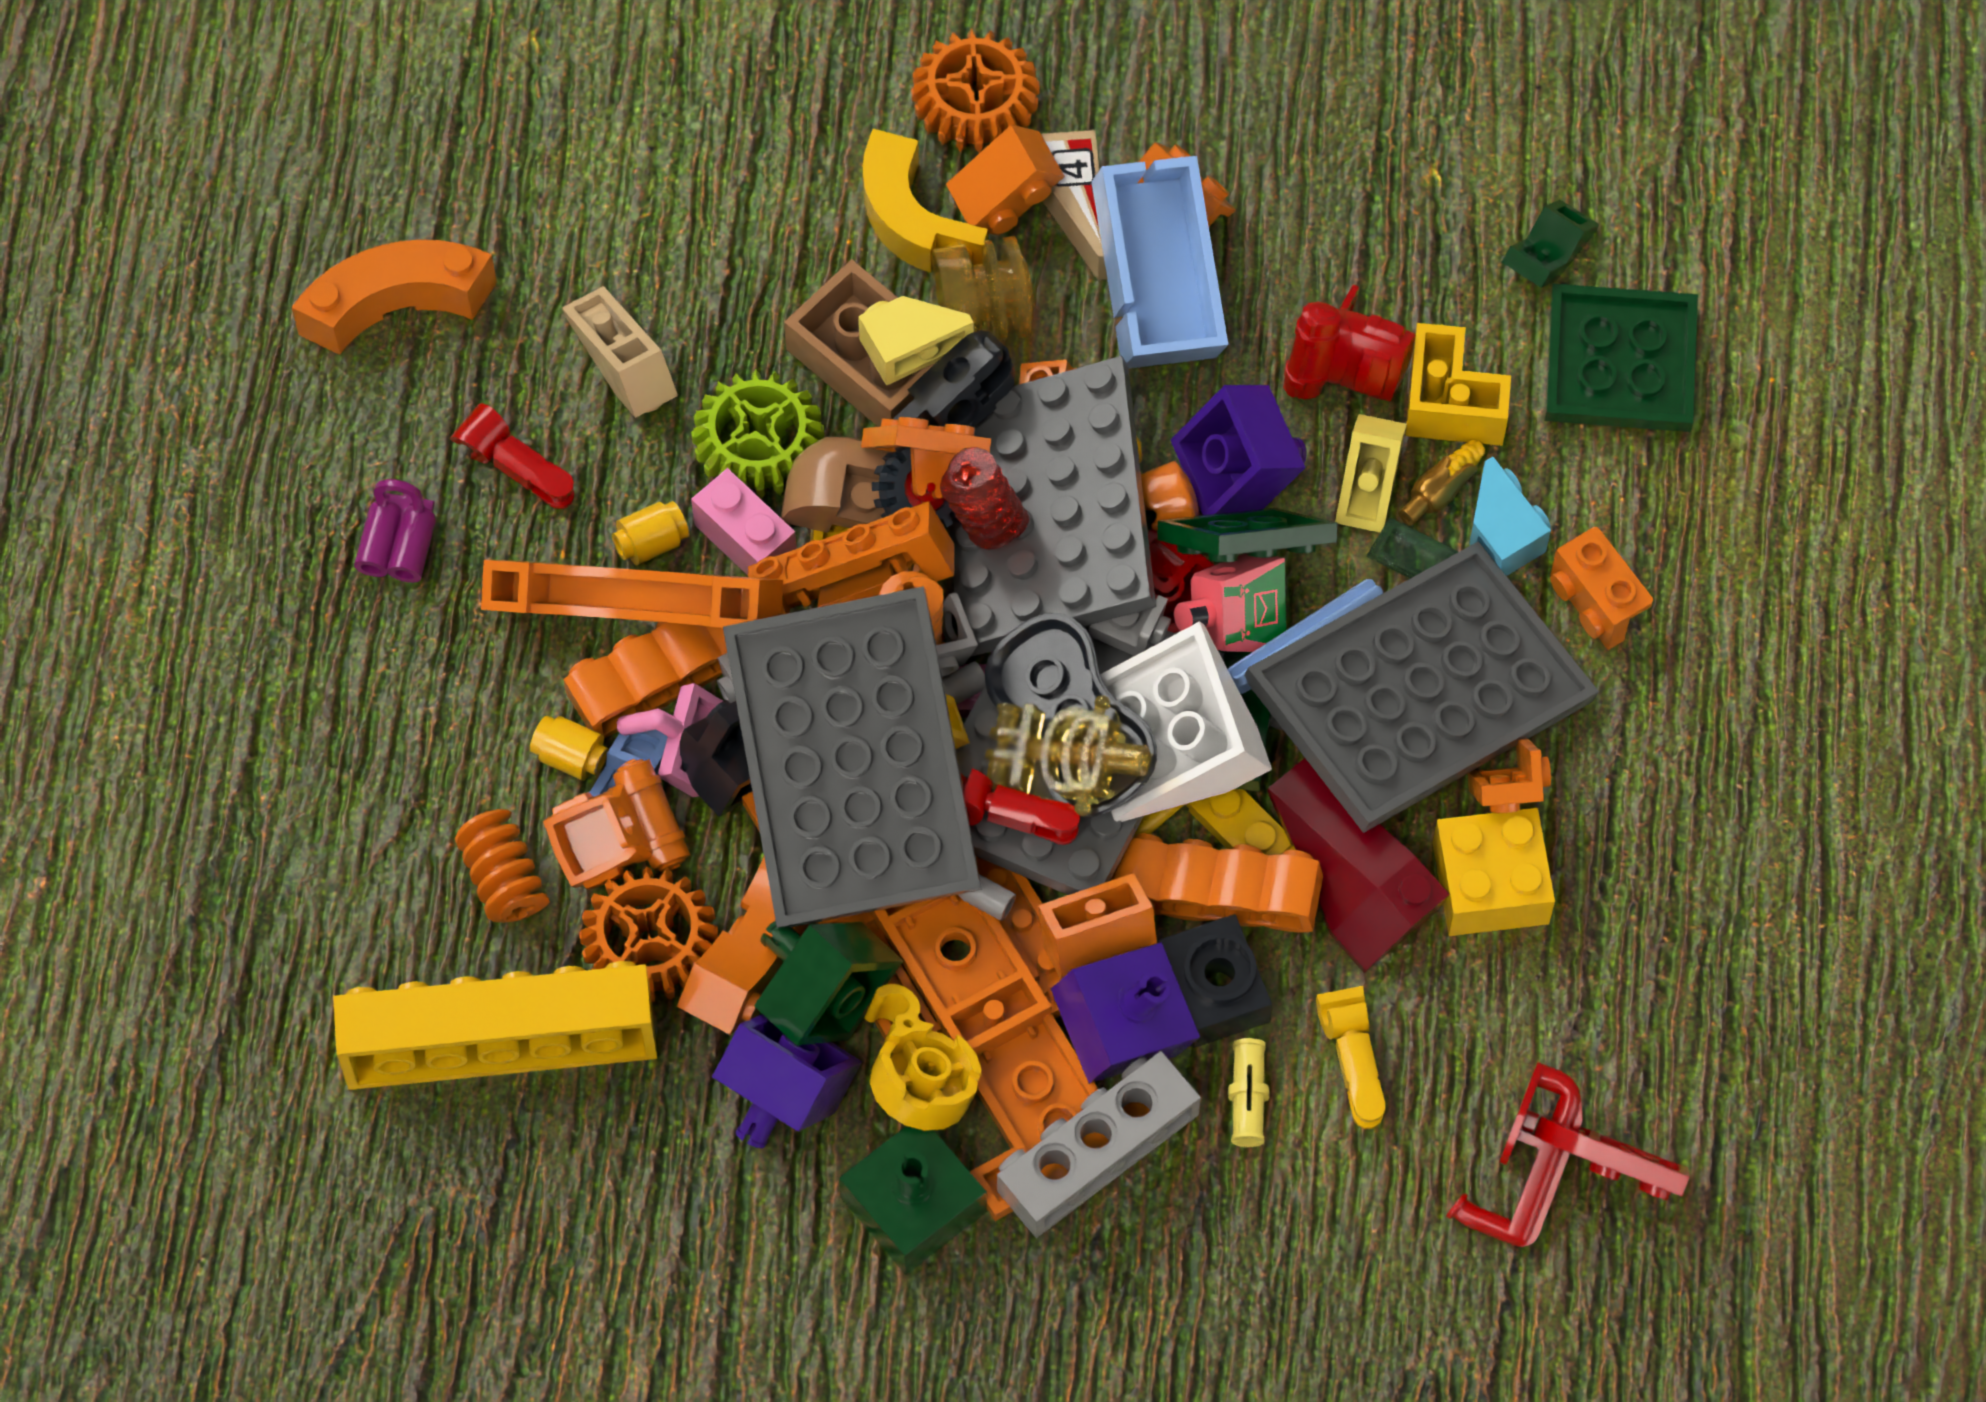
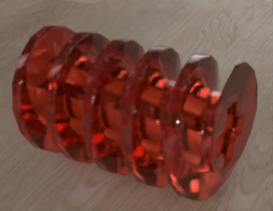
(983, 499)

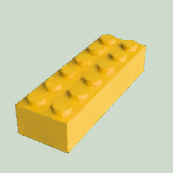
(495, 1025)

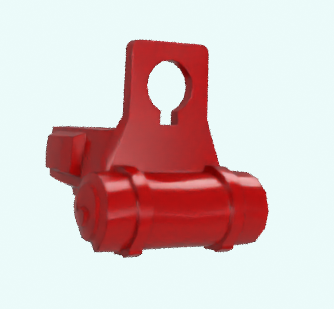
(1347, 350)

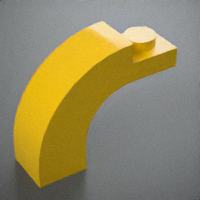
(895, 214)

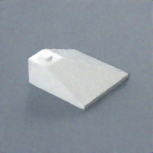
(1197, 720)

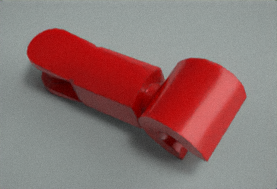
(490, 438)
(1019, 810)

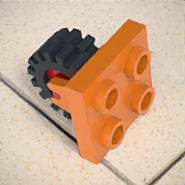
(916, 462)

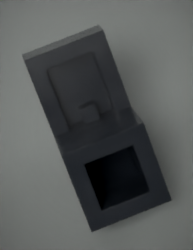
(717, 759)

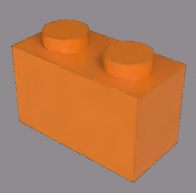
(1005, 180)
(1097, 924)

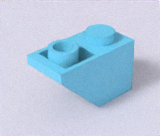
(1506, 521)

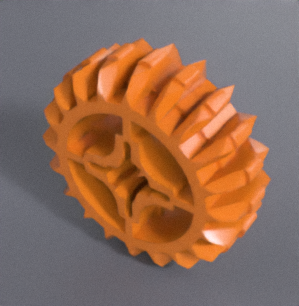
(947, 99)
(667, 901)

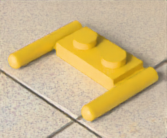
(1232, 820)

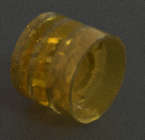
(988, 289)

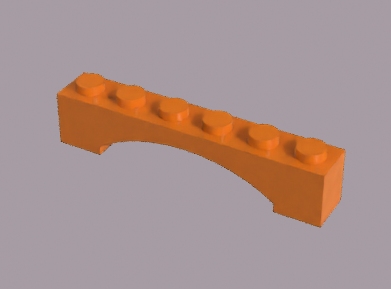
(628, 593)

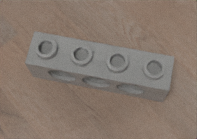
(1046, 1201)

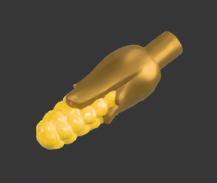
(1442, 482)

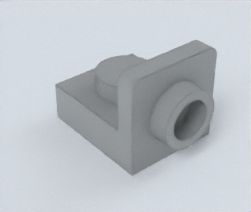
(1134, 631)

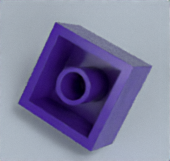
(1239, 450)
(1124, 1011)
(783, 1079)

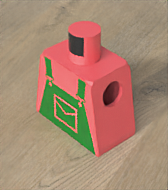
(1238, 602)

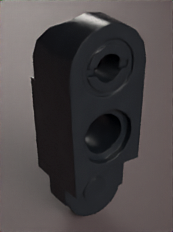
(963, 383)

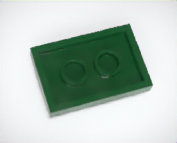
(1250, 532)

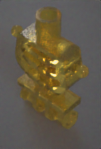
(1088, 750)

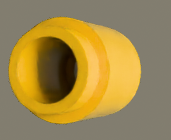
(650, 532)
(569, 747)

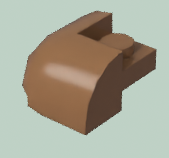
(833, 485)

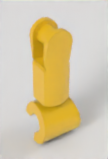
(1346, 1017)

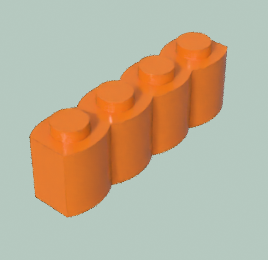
(644, 673)
(1210, 884)

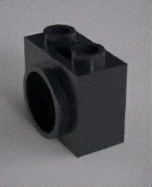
(1221, 949)

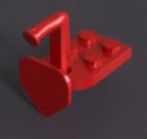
(1556, 1139)

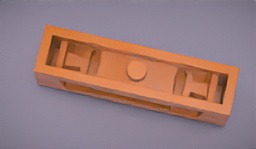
(861, 559)

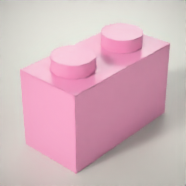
(740, 522)

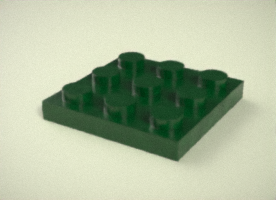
(1621, 357)

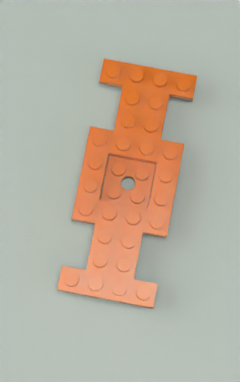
(998, 1004)

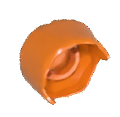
(1169, 493)

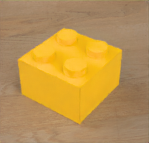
(1493, 871)

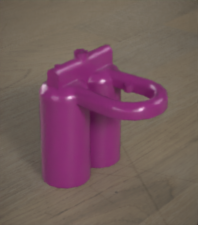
(396, 533)

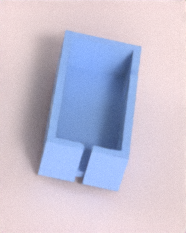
(1159, 262)

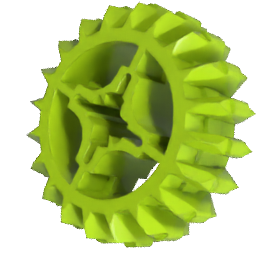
(763, 410)

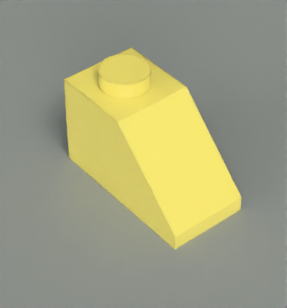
(910, 335)
(1370, 473)

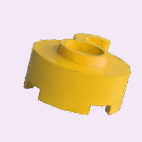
(920, 1072)

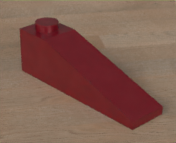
(1371, 882)

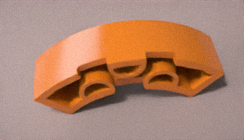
(391, 278)
(737, 965)

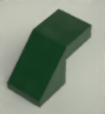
(1551, 244)

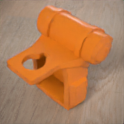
(617, 828)

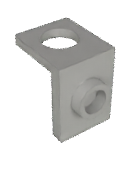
(960, 648)

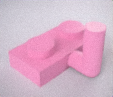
(691, 706)

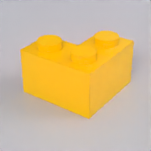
(1450, 401)

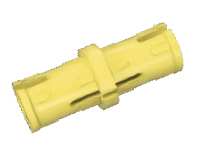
(1248, 1061)

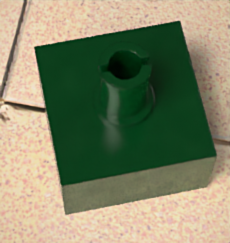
(824, 979)
(913, 1195)

